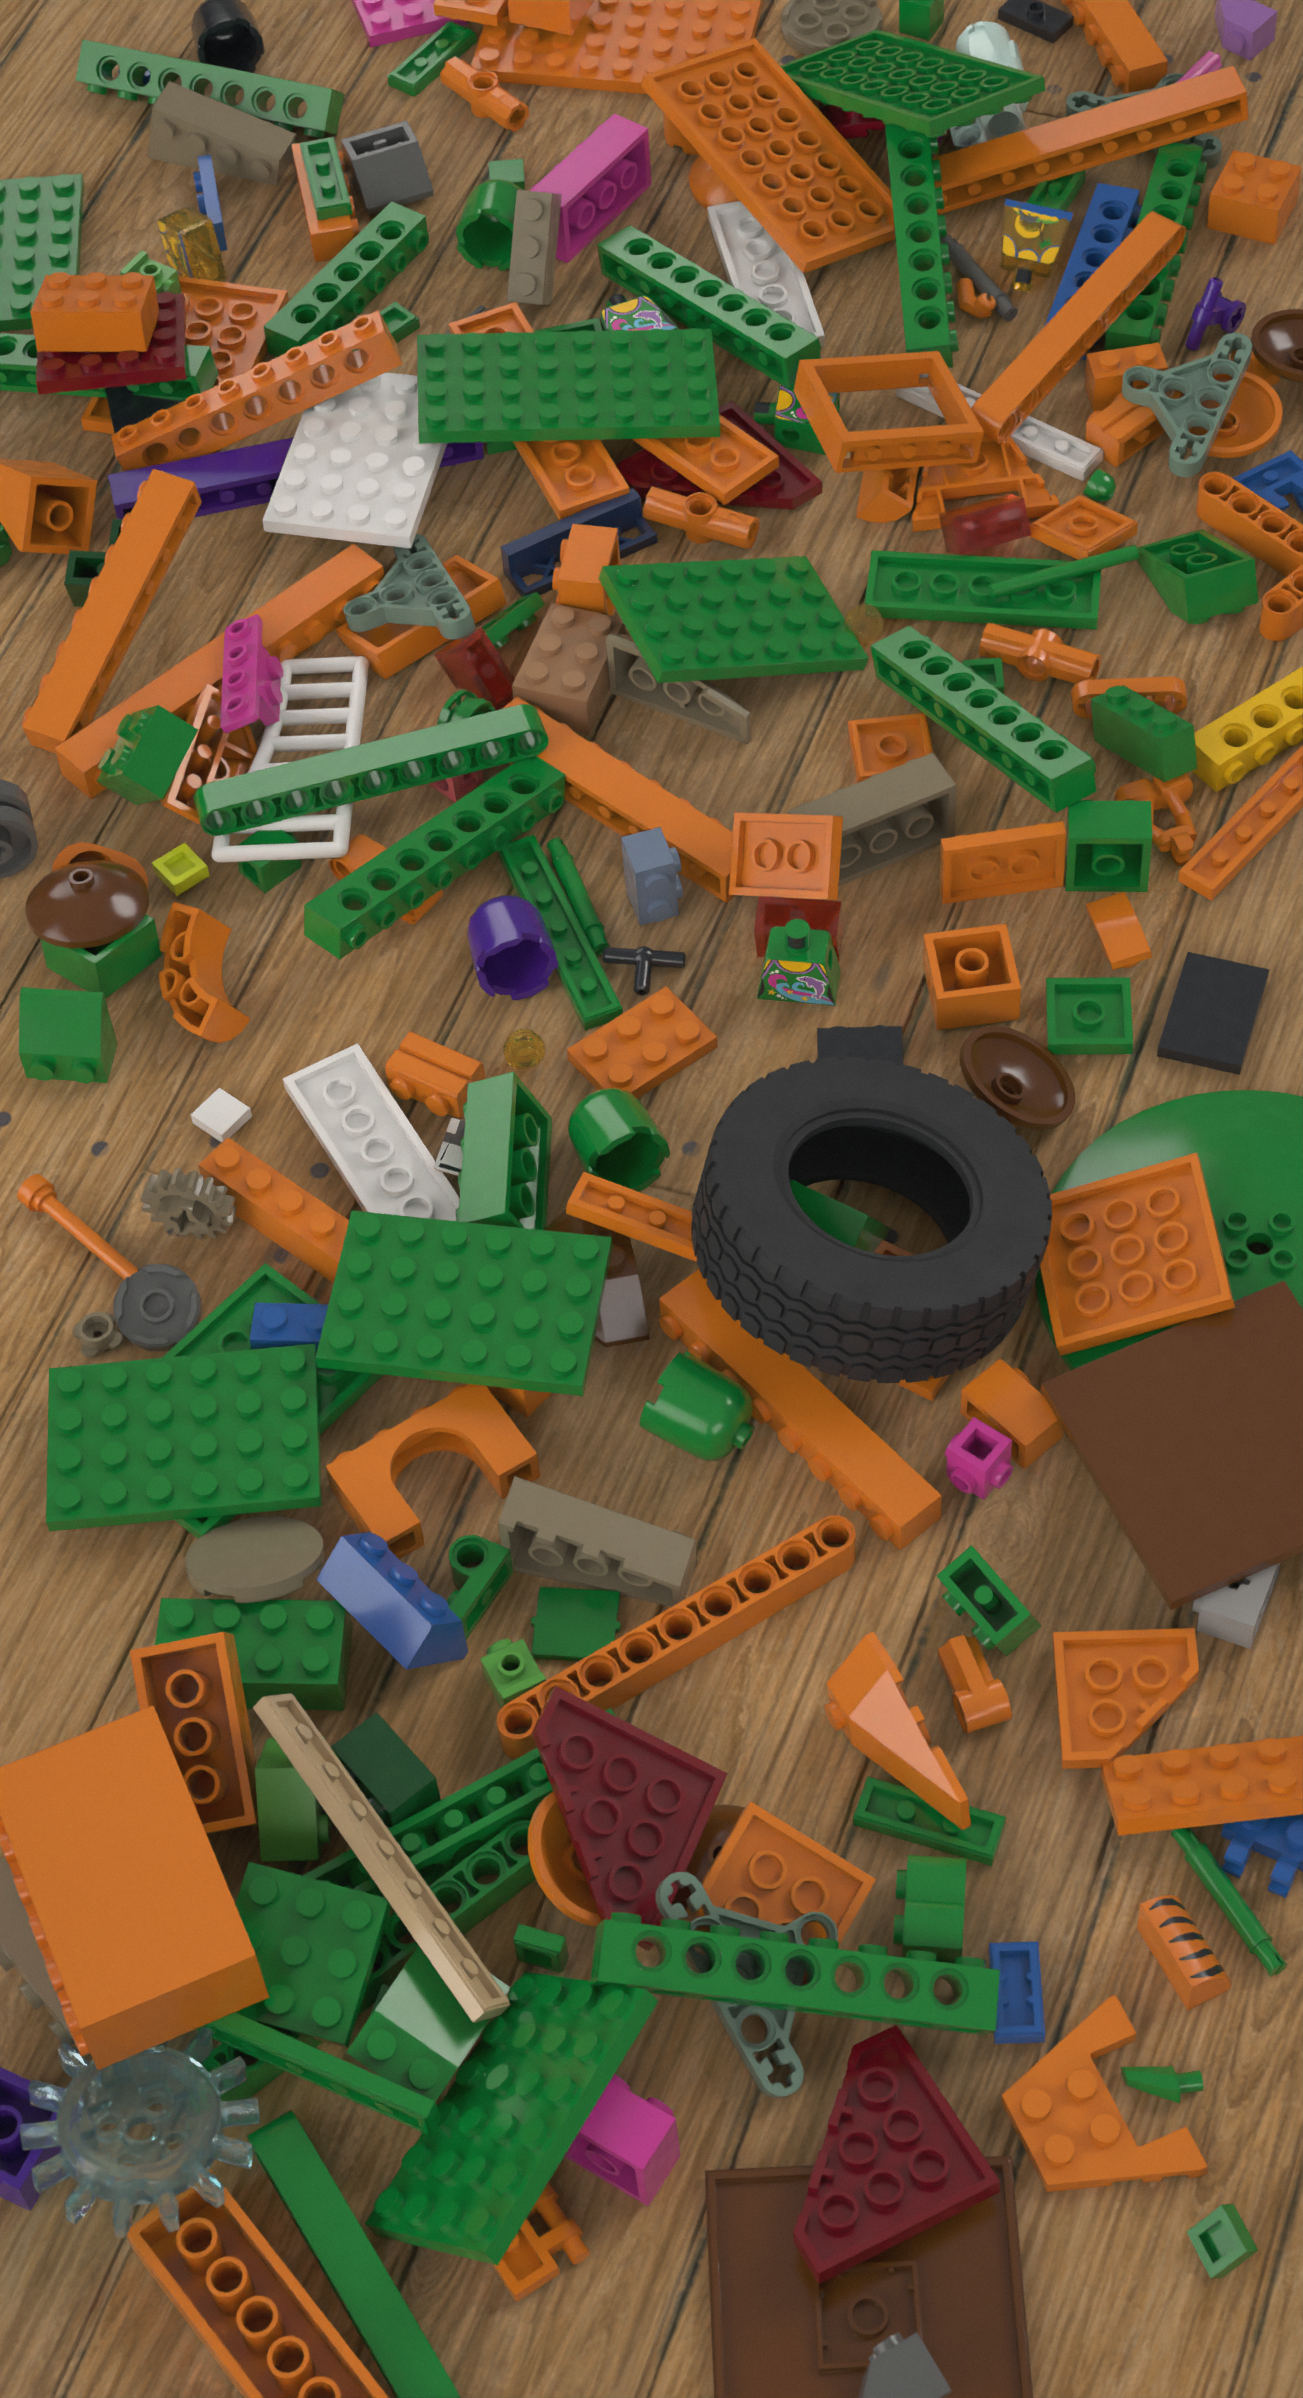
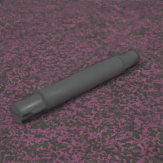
(980, 279)

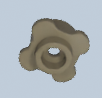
(95, 1324)

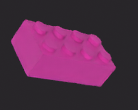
(598, 182)

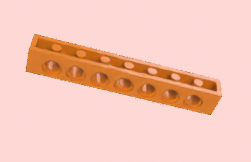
(275, 399)

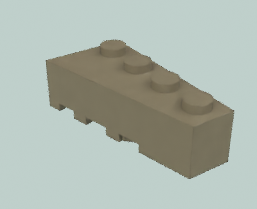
(239, 143)
(594, 1546)
(21, 1950)

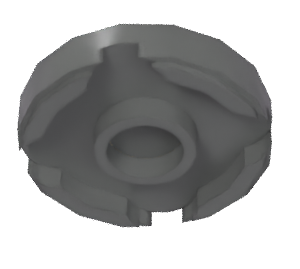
(157, 1307)

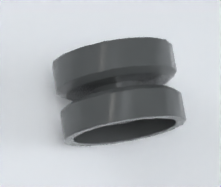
(17, 830)

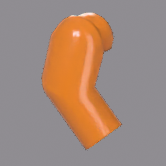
(969, 303)

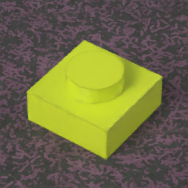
(180, 869)

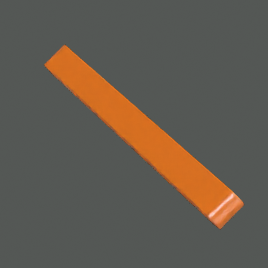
(1077, 326)
(694, 1619)

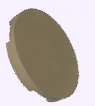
(824, 23)
(255, 1558)

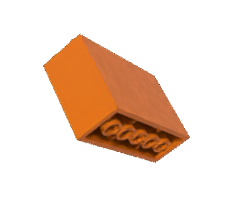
(124, 1890)

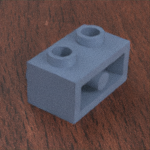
(651, 875)

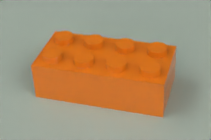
(206, 1722)

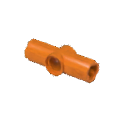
(484, 94)
(701, 518)
(1039, 654)

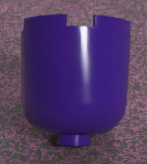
(511, 947)

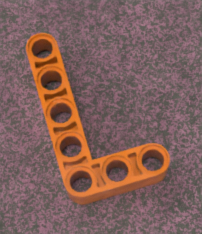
(1268, 536)

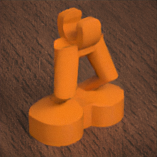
(1170, 796)

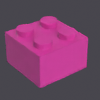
(628, 2141)

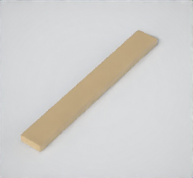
(382, 1857)

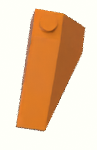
(877, 1721)

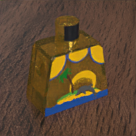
(190, 236)
(1031, 241)

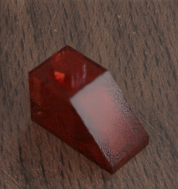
(477, 667)

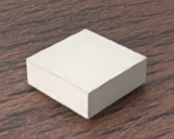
(221, 1115)

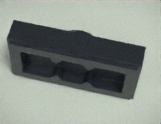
(1036, 18)

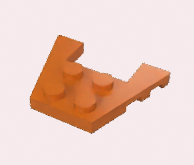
(997, 471)
(1074, 2124)

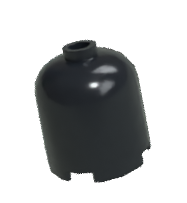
(227, 35)

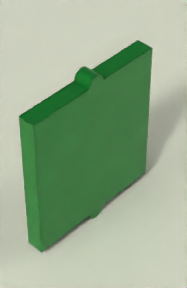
(574, 1622)

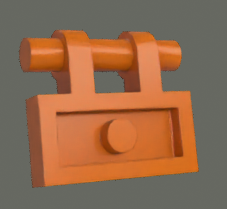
(529, 2258)

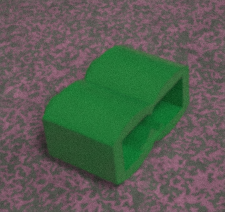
(933, 1906)

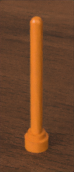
(39, 1196)

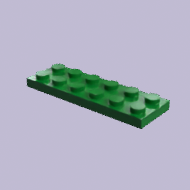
(957, 591)

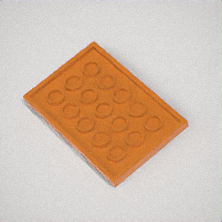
(217, 316)

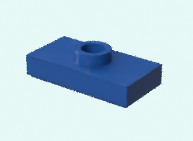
(1019, 1994)

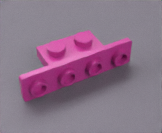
(249, 677)

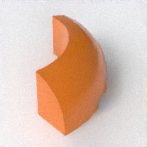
(193, 974)

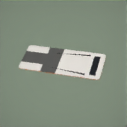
(450, 1153)

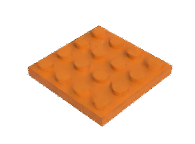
(1133, 1255)

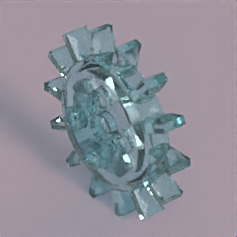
(122, 2097)

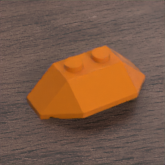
(210, 756)

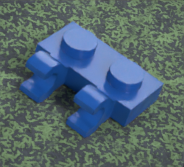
(1276, 479)
(1273, 1837)

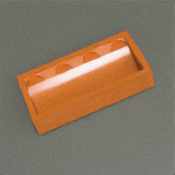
(399, 645)

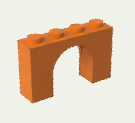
(464, 1423)

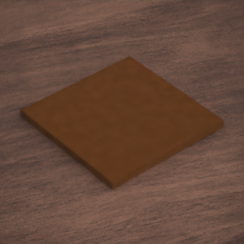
(1198, 1442)
(806, 2339)

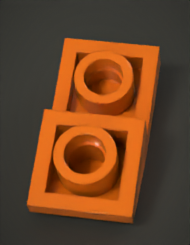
(1118, 931)

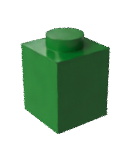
(920, 17)
(268, 873)

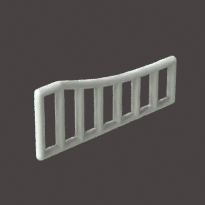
(272, 743)

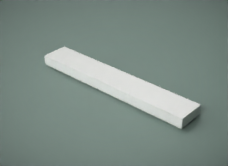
(1032, 436)

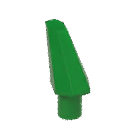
(1163, 2081)

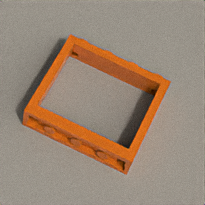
(888, 447)

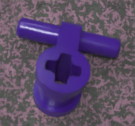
(1214, 310)

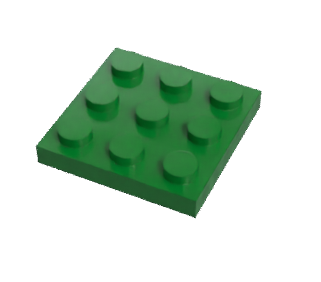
(312, 1950)

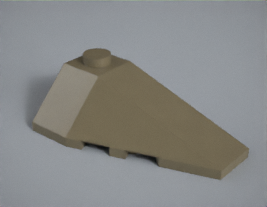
(689, 700)

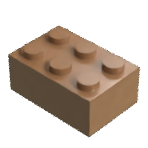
(568, 666)

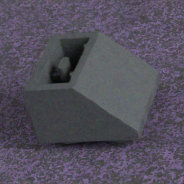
(386, 167)

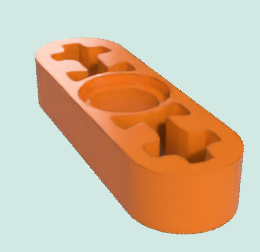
(1155, 687)

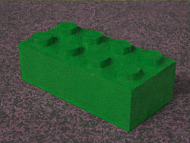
(279, 1644)

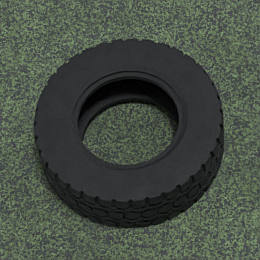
(853, 1306)

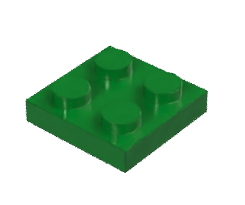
(1089, 1016)

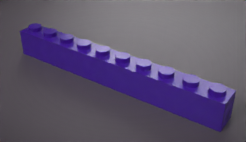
(240, 475)

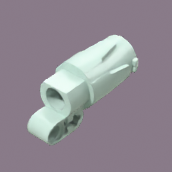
(993, 44)

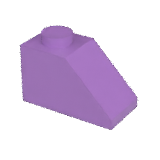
(1245, 26)

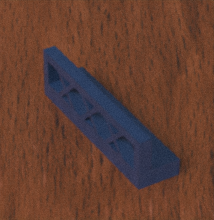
(540, 550)

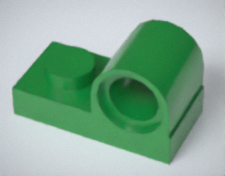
(479, 1584)

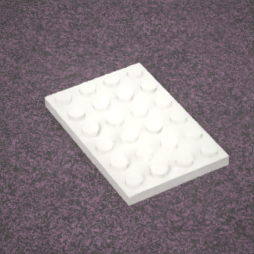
(358, 467)

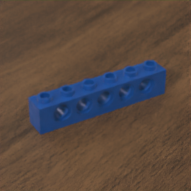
(1105, 226)

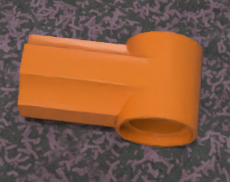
(976, 1694)

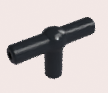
(643, 959)

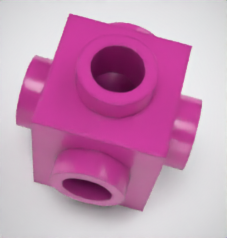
(979, 1459)

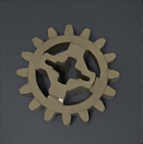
(188, 1203)

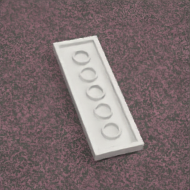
(761, 266)
(370, 1138)

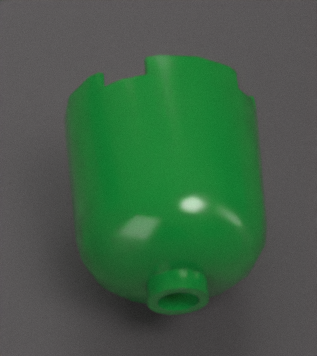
(488, 224)
(617, 1139)
(699, 1409)

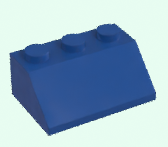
(392, 1602)

